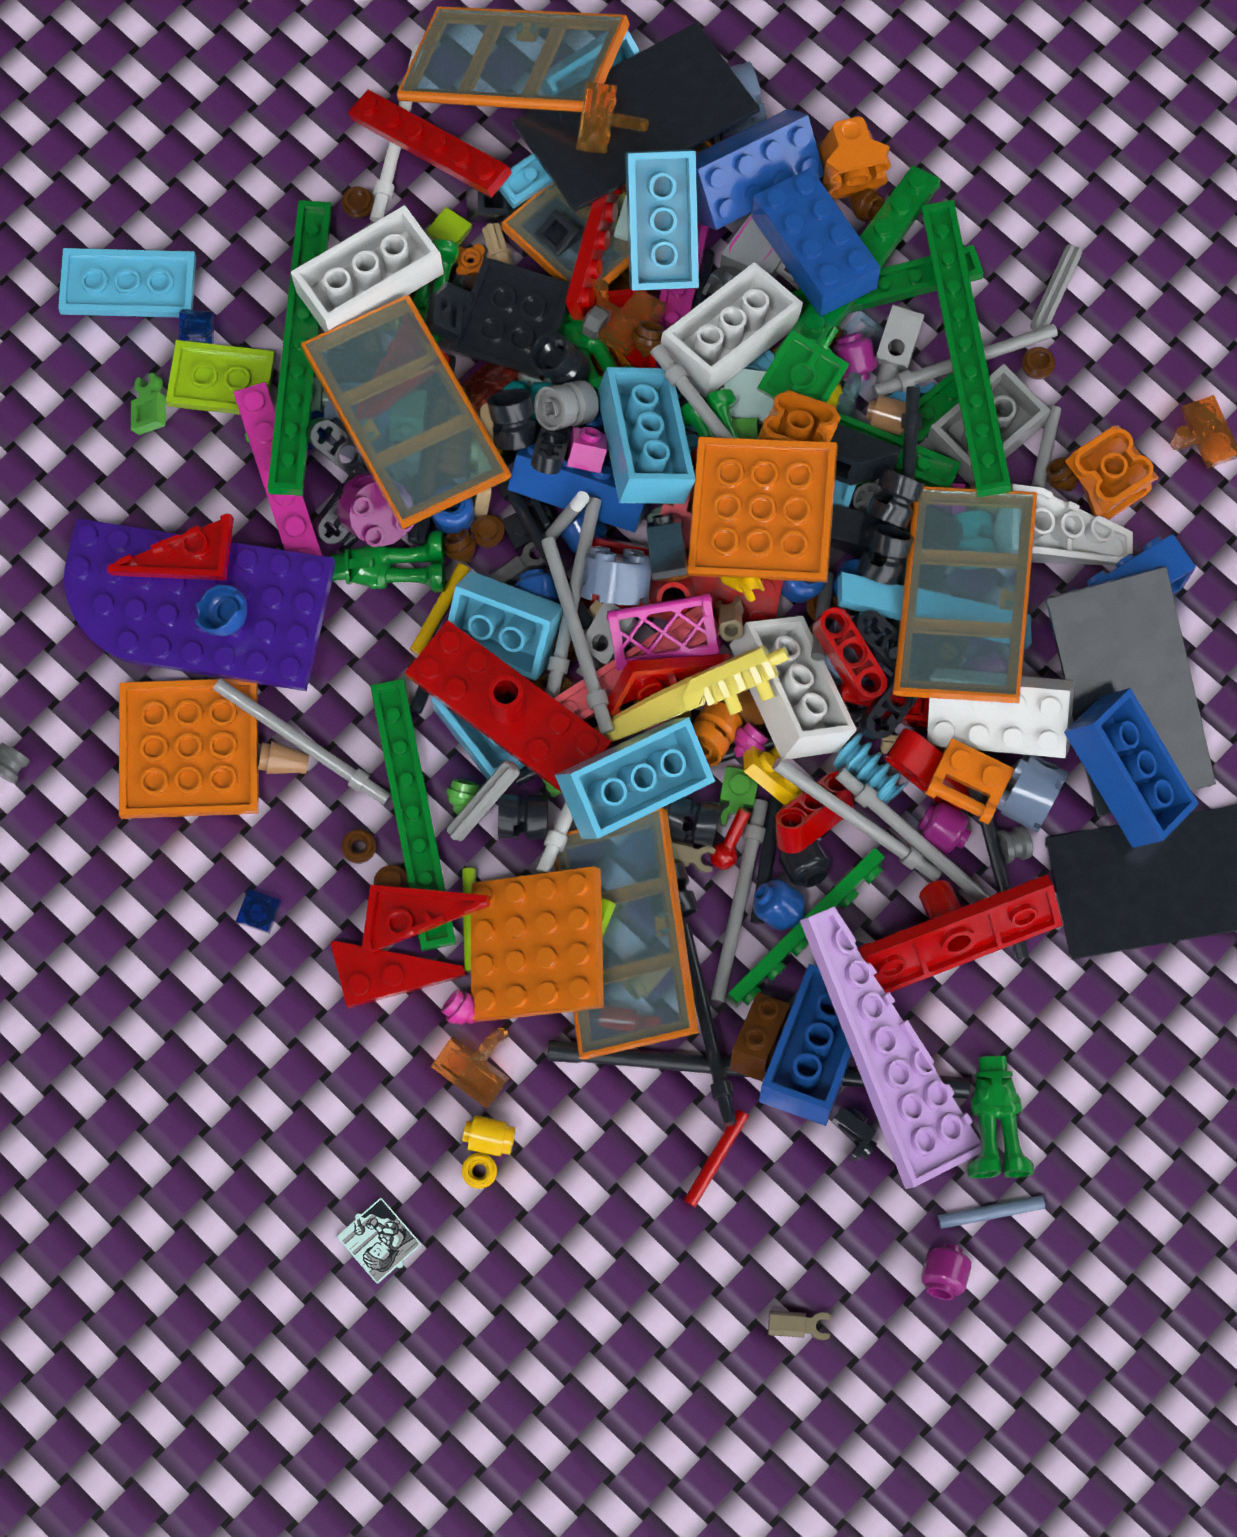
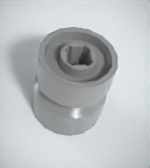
(566, 405)

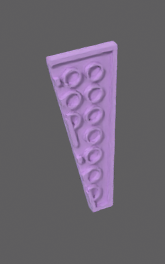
(909, 1098)

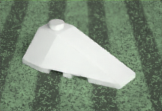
(1072, 535)

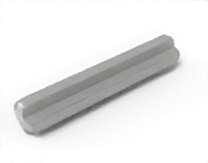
(1056, 287)
(483, 800)

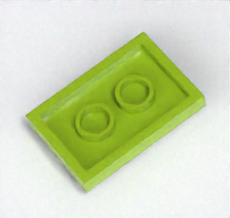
(208, 374)

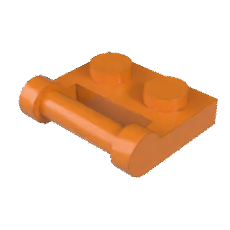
(974, 771)

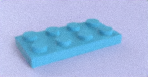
(126, 282)

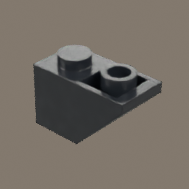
(862, 456)

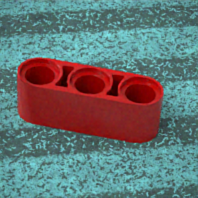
(849, 672)
(918, 761)
(808, 819)

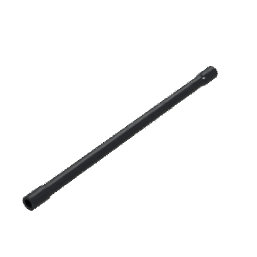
(568, 1052)

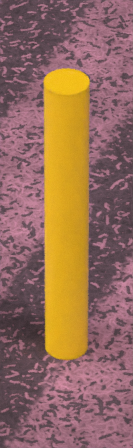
(438, 610)

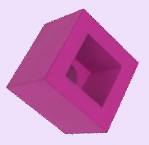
(586, 449)

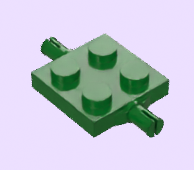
(805, 367)

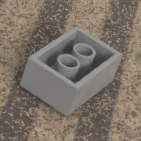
(1018, 415)

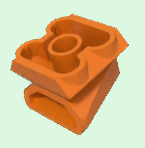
(852, 159)
(799, 419)
(1112, 472)

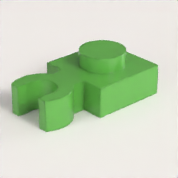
(149, 409)
(737, 791)

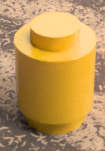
(489, 1136)

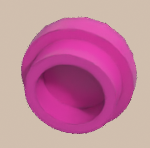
(748, 737)
(459, 1008)

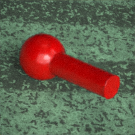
(725, 853)

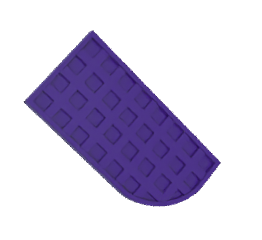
(153, 618)

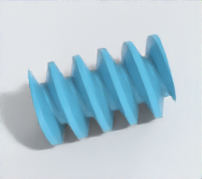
(867, 769)

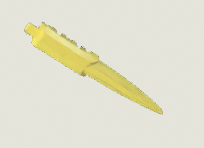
(708, 686)

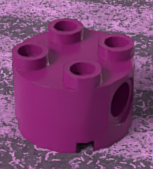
(367, 514)

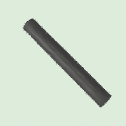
(823, 604)

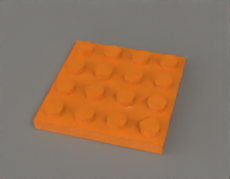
(762, 509)
(186, 750)
(538, 945)

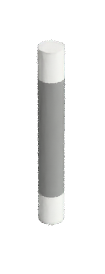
(567, 515)

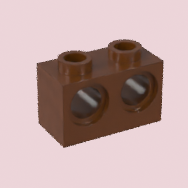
(759, 1036)

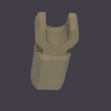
(730, 619)
(686, 854)
(796, 1324)

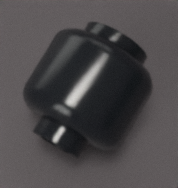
(807, 866)

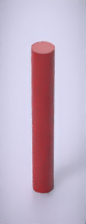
(715, 1160)

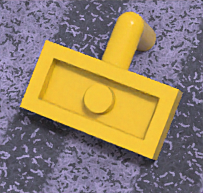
(759, 767)

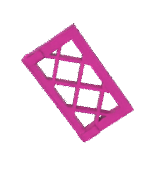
(675, 606)

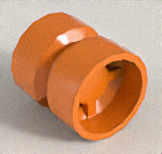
(716, 731)

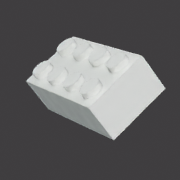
(368, 270)
(731, 328)
(807, 707)
(1025, 728)

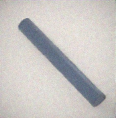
(991, 1211)

